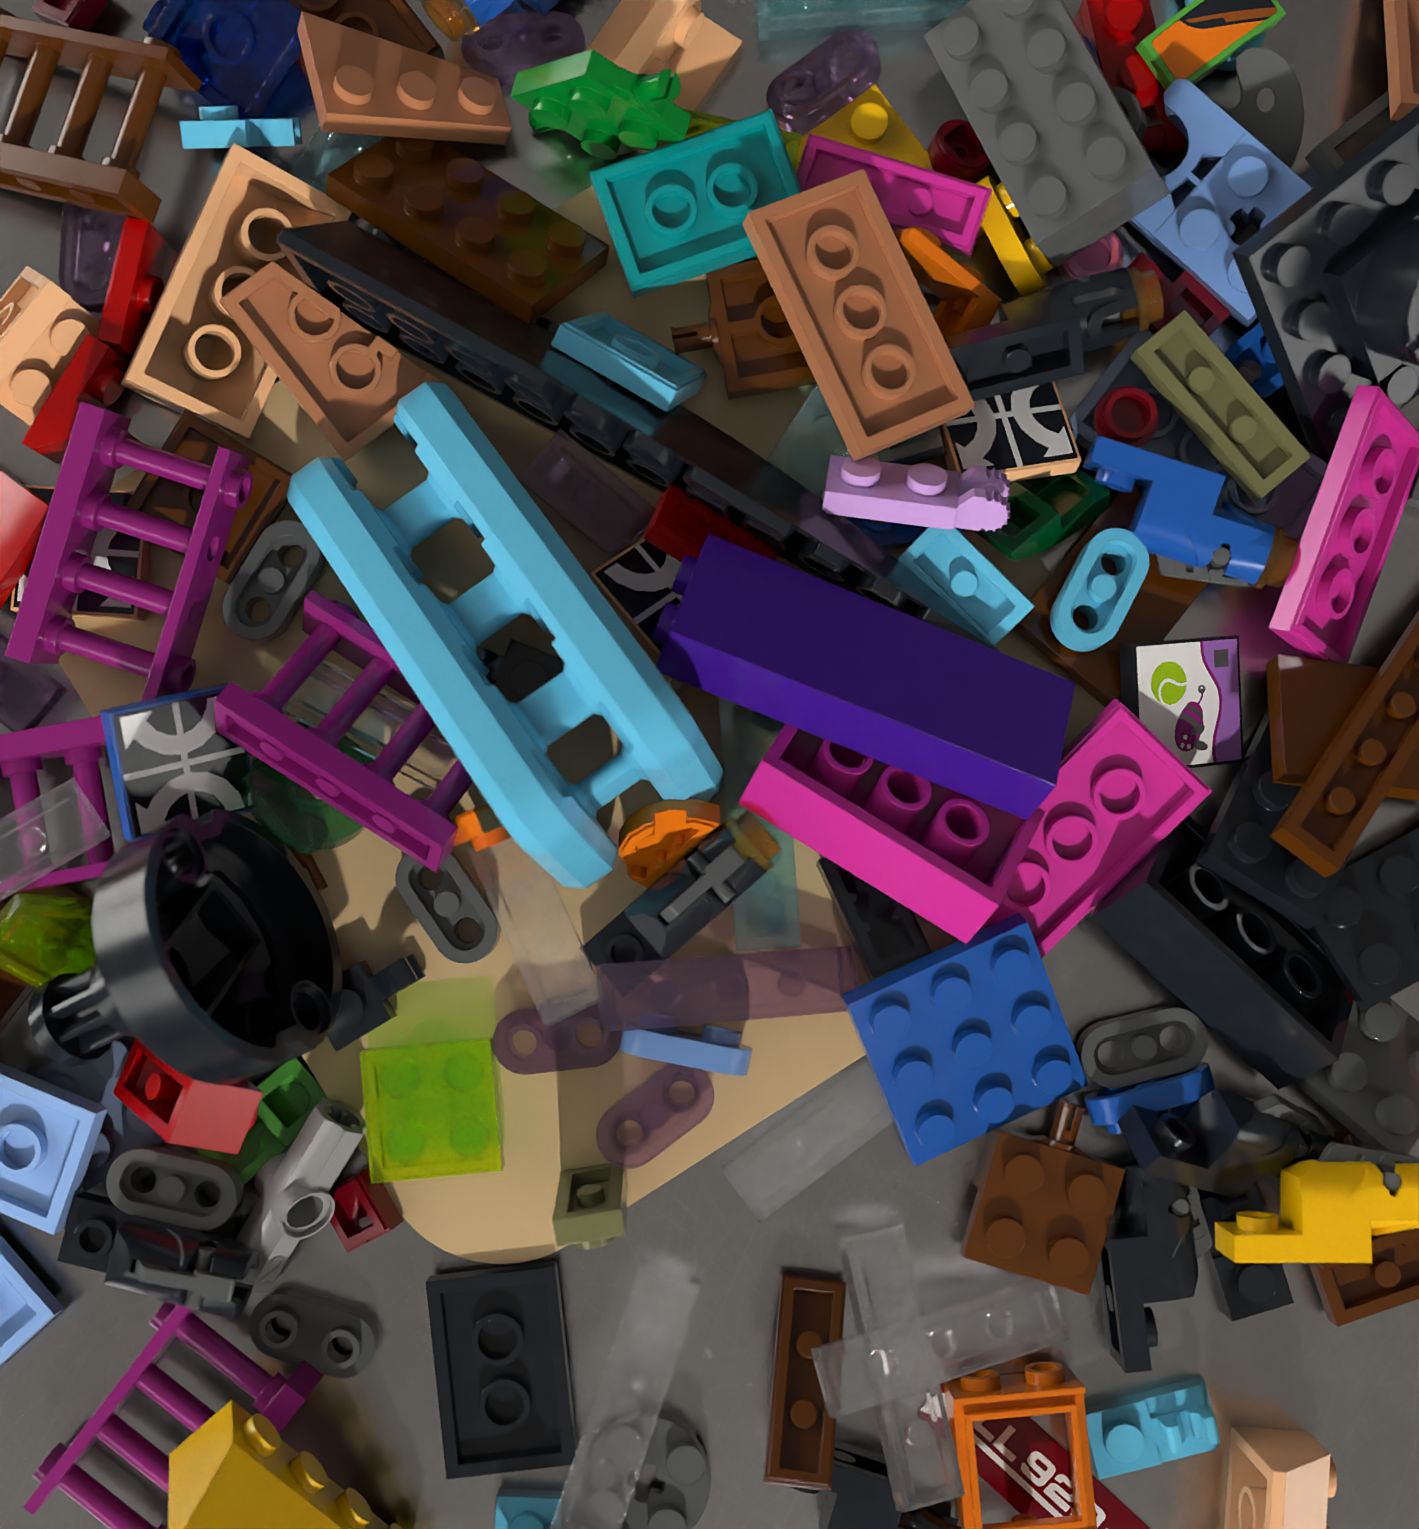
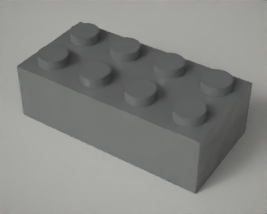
(1046, 120)

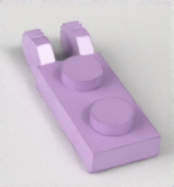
(917, 494)

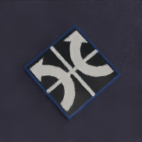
(172, 760)

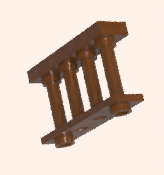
(61, 170)

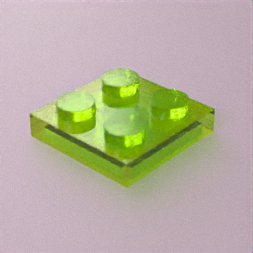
(432, 1110)

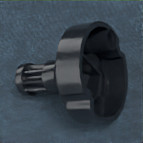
(202, 953)

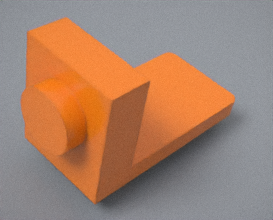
(963, 296)

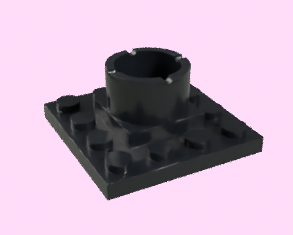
(1342, 285)

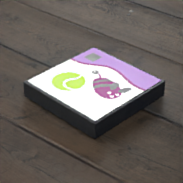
(1187, 695)

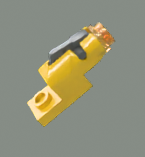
(1329, 1209)

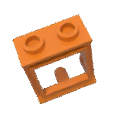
(1038, 1391)

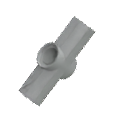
(297, 1189)

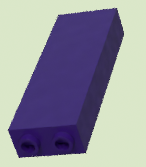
(865, 676)

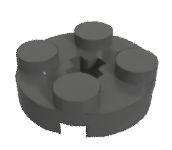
(685, 1475)

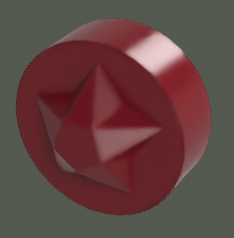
(958, 151)

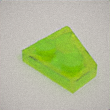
(46, 936)

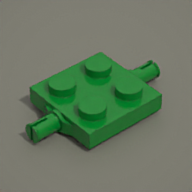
(602, 104)

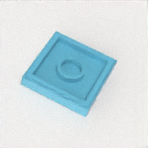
(630, 359)

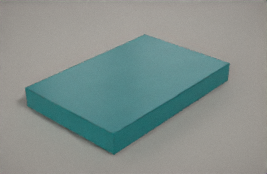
(686, 202)

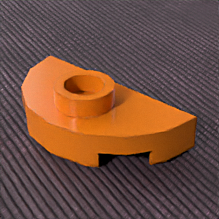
(480, 827)
(662, 835)

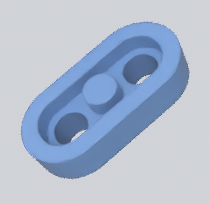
(713, 1051)

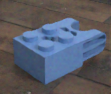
(1218, 184)

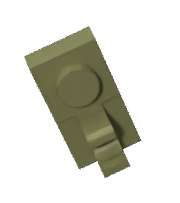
(590, 1206)

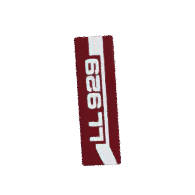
(1035, 1472)

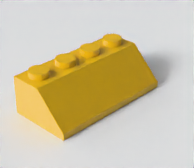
(246, 1477)

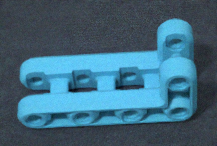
(437, 642)

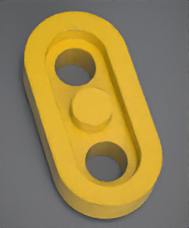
(1018, 255)

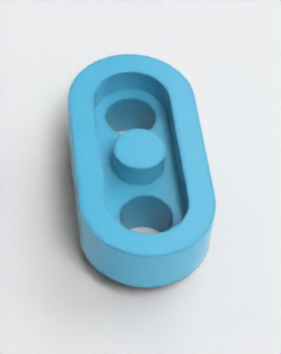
(1098, 594)

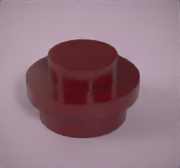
(1126, 416)

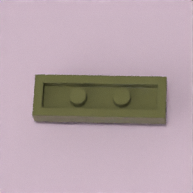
(1220, 406)

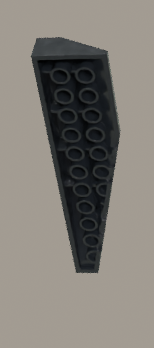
(515, 366)

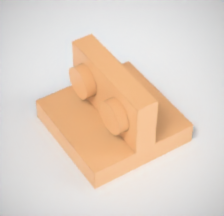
(671, 36)
(37, 341)

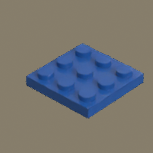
(966, 1039)

